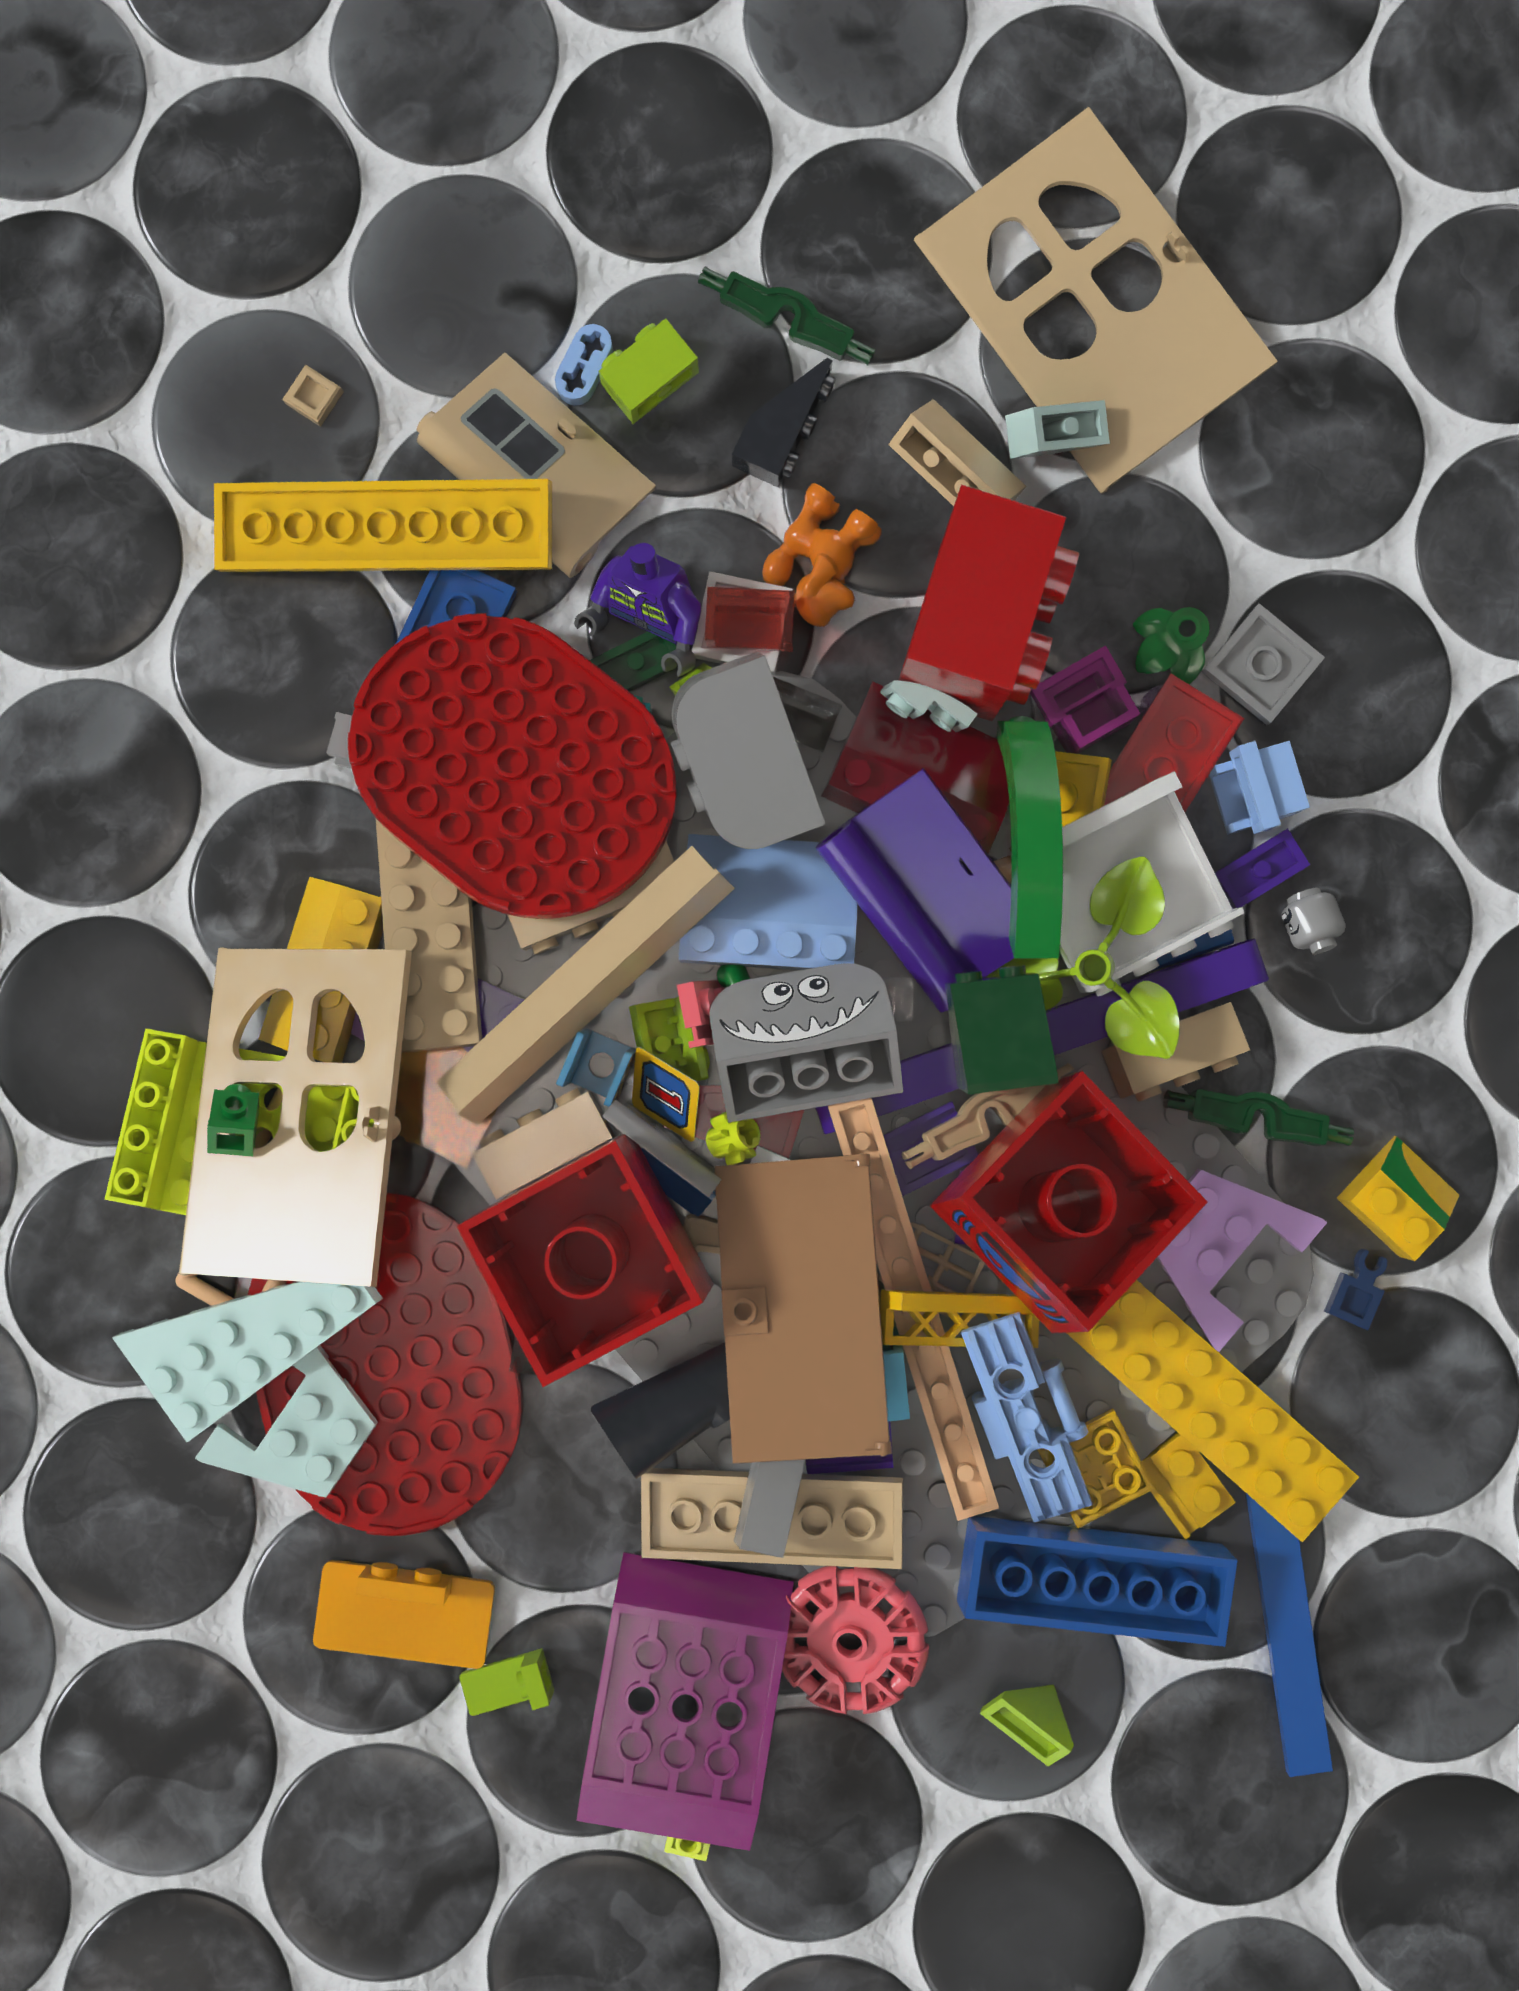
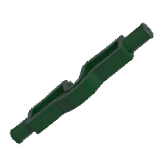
(766, 304)
(1280, 1120)

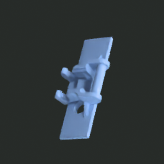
(1014, 1421)

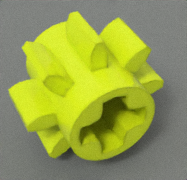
(732, 1139)

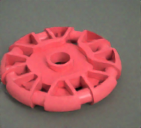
(856, 1615)

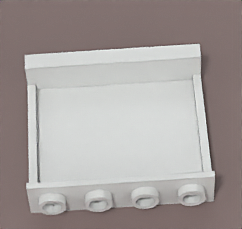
(1149, 826)

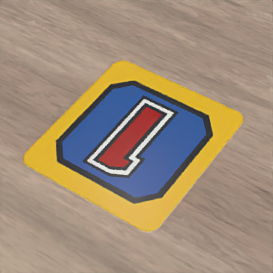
(665, 1094)

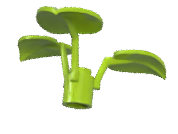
(1146, 1017)

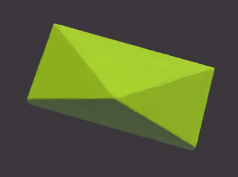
(1032, 1720)

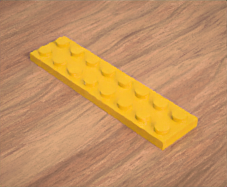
(383, 525)
(1218, 1410)

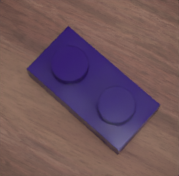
(1261, 869)

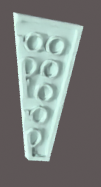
(229, 1351)

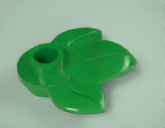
(1165, 645)

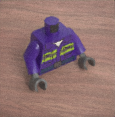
(651, 596)

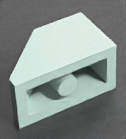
(1057, 429)

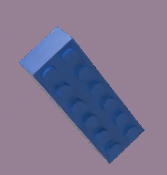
(1096, 1581)

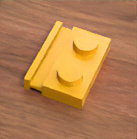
(1185, 1485)

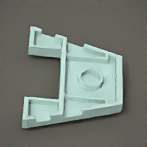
(309, 1439)

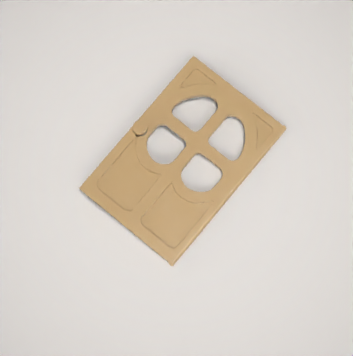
(1150, 365)
(290, 1206)

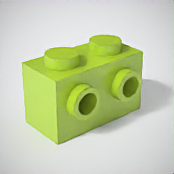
(648, 370)

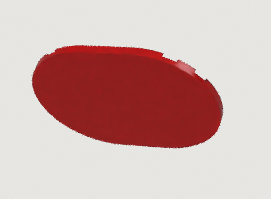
(512, 766)
(431, 1374)

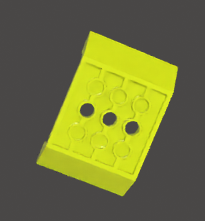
(162, 1117)

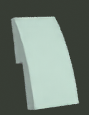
(914, 699)

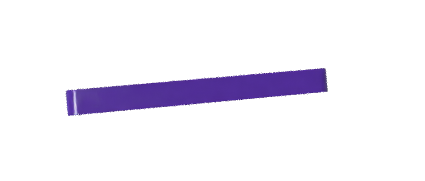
(1084, 1020)

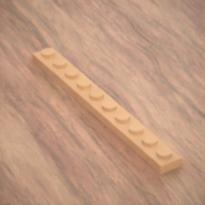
(903, 1270)

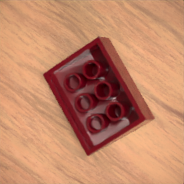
(890, 749)

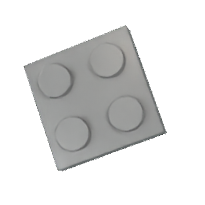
(1263, 664)

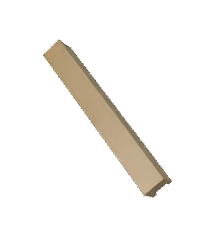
(583, 986)

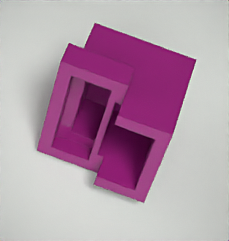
(1086, 701)

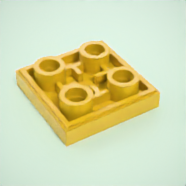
(1107, 1466)

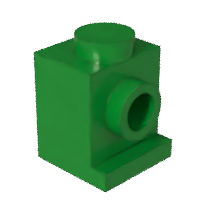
(233, 1112)

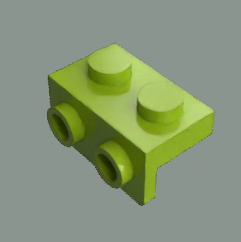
(662, 1032)

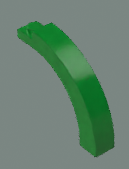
(1035, 837)

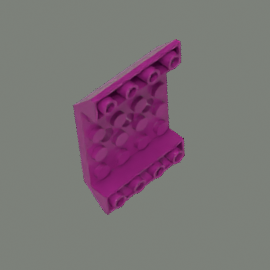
(698, 1636)

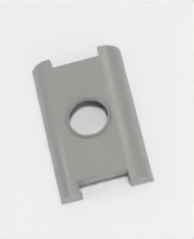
(662, 1145)

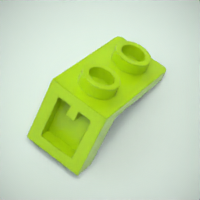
(508, 1683)

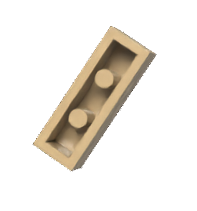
(951, 456)
(1203, 1041)
(542, 1142)

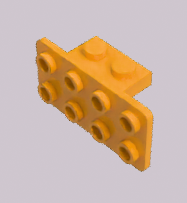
(404, 1613)

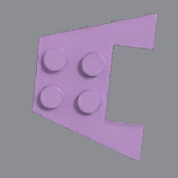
(1218, 1238)

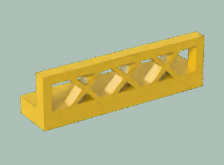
(952, 1304)

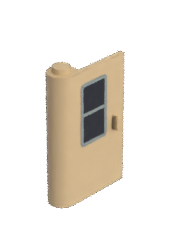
(519, 430)

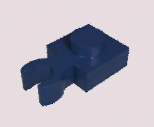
(1355, 1296)

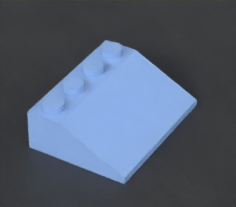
(781, 913)

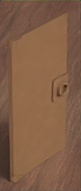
(801, 1310)

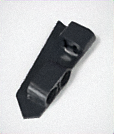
(666, 1410)

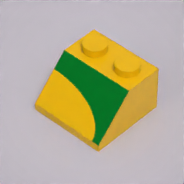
(1401, 1200)

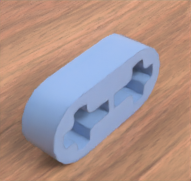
(575, 360)

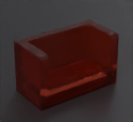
(750, 619)

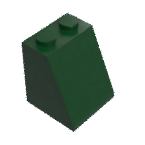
(1000, 1031)

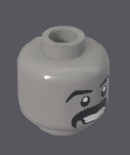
(1313, 920)

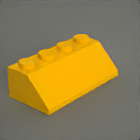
(327, 919)

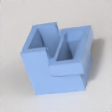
(1258, 787)

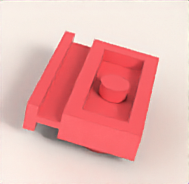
(695, 1005)

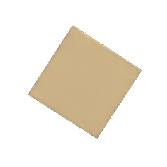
(313, 395)

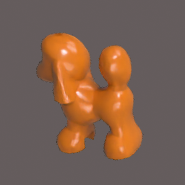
(830, 552)

